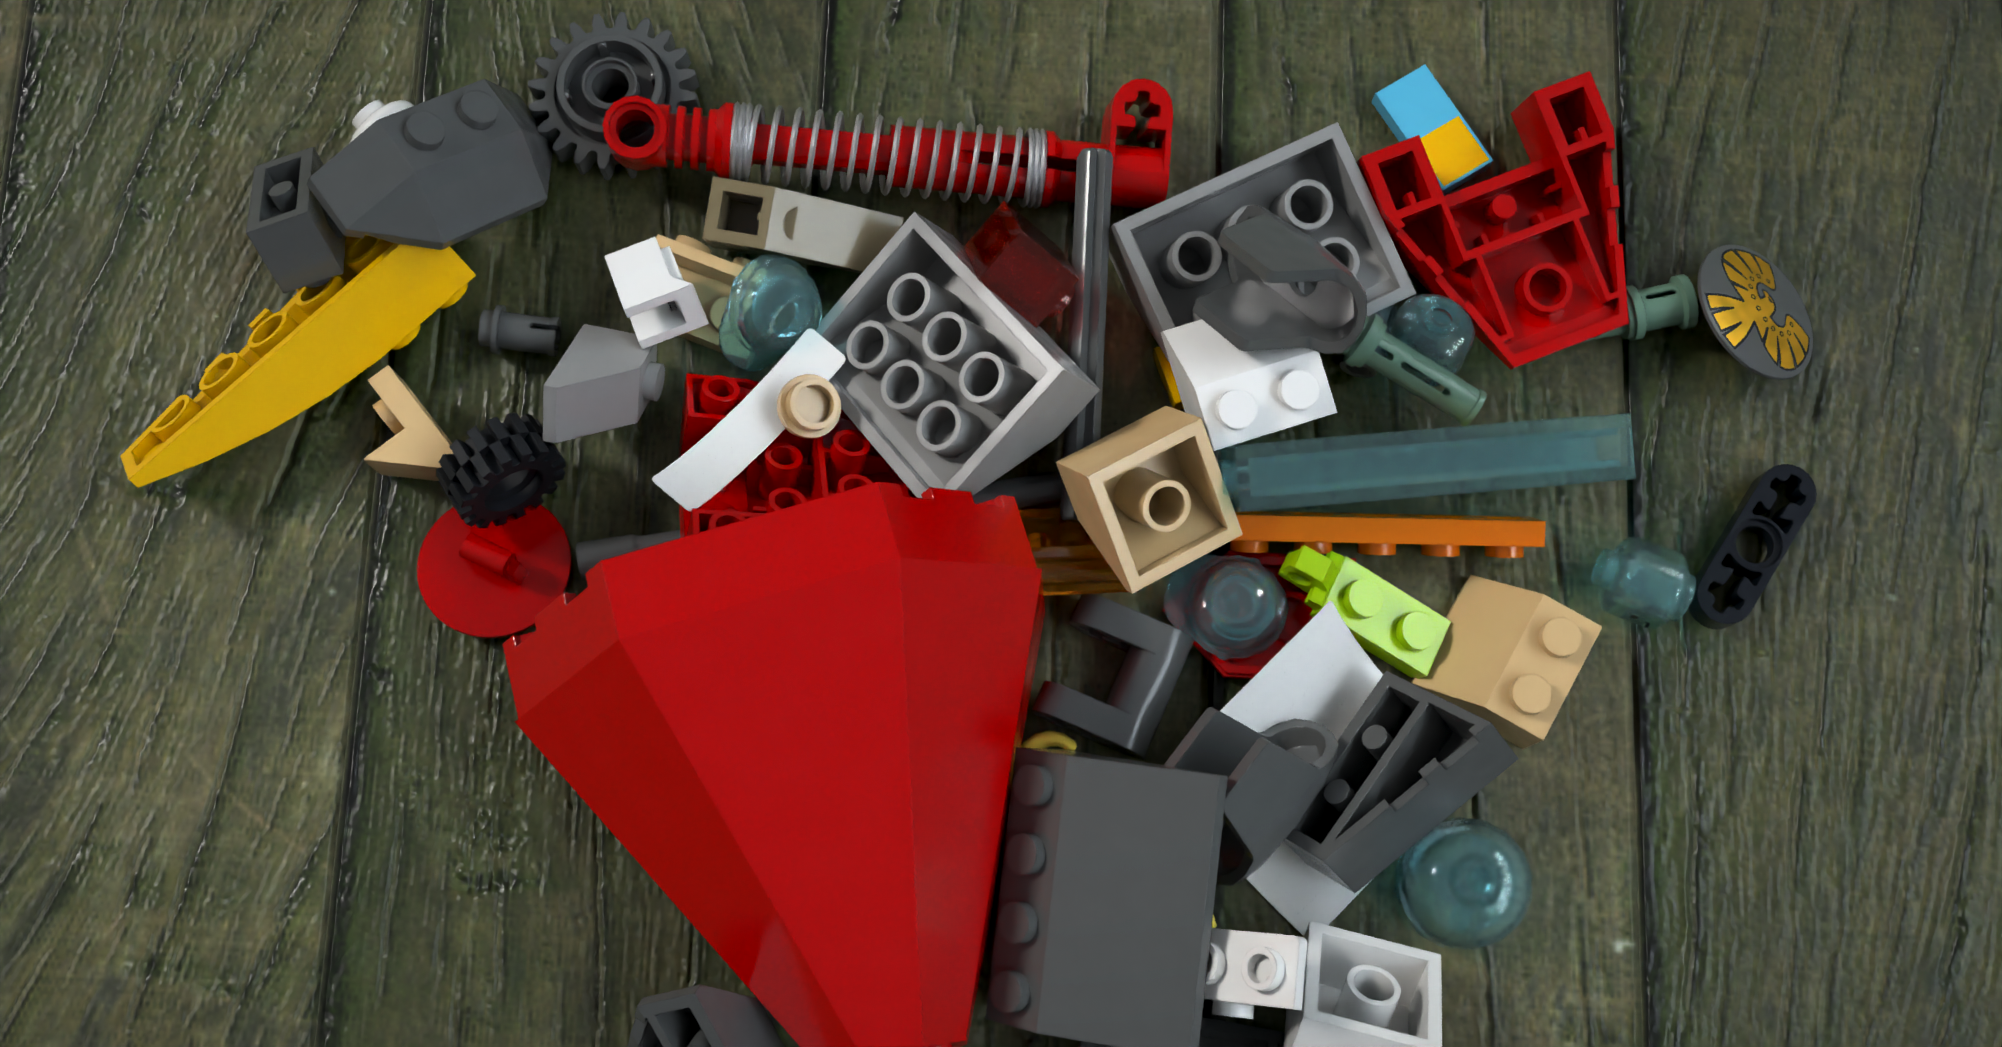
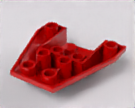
(786, 471)

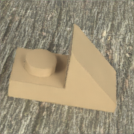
(417, 438)

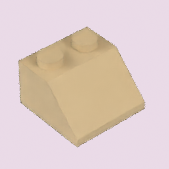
(1151, 496)
(1510, 657)

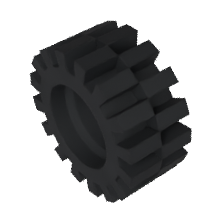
(500, 470)

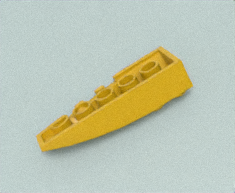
(302, 353)

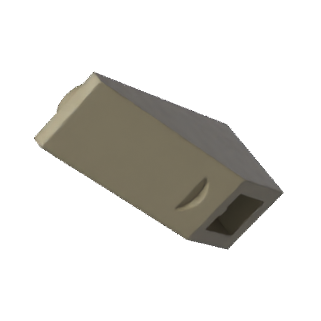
(795, 225)

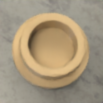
(809, 406)

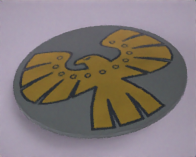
(1755, 312)

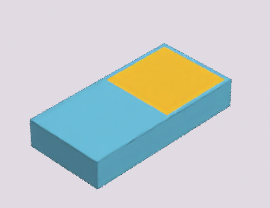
(1422, 108)

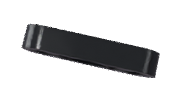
(1759, 500)

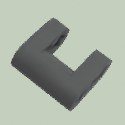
(1140, 688)

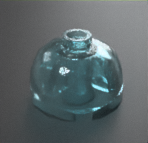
(1464, 884)

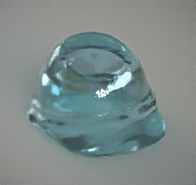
(768, 311)
(1227, 605)

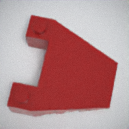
(1525, 249)

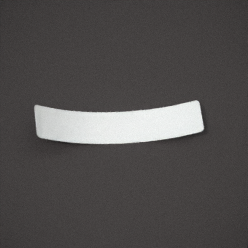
(747, 428)

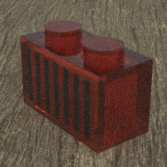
(1021, 265)

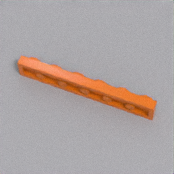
(1381, 532)

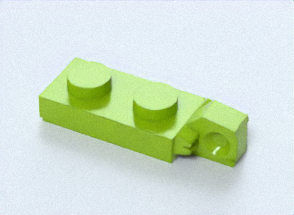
(1374, 610)

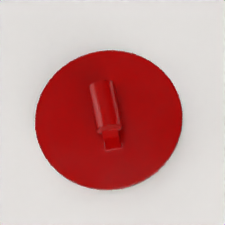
(493, 576)

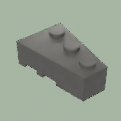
(1395, 779)

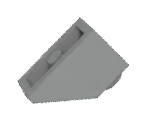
(600, 384)

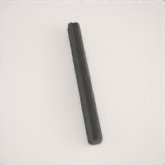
(1089, 302)

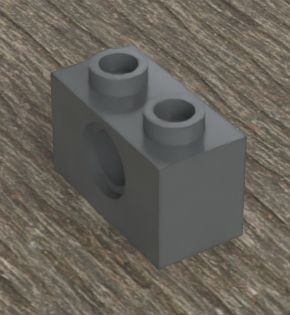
(291, 225)

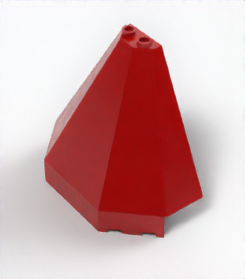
(809, 742)

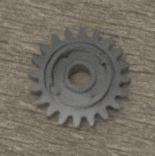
(591, 67)

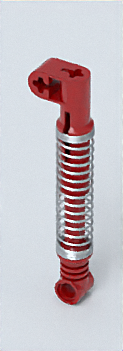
(909, 155)

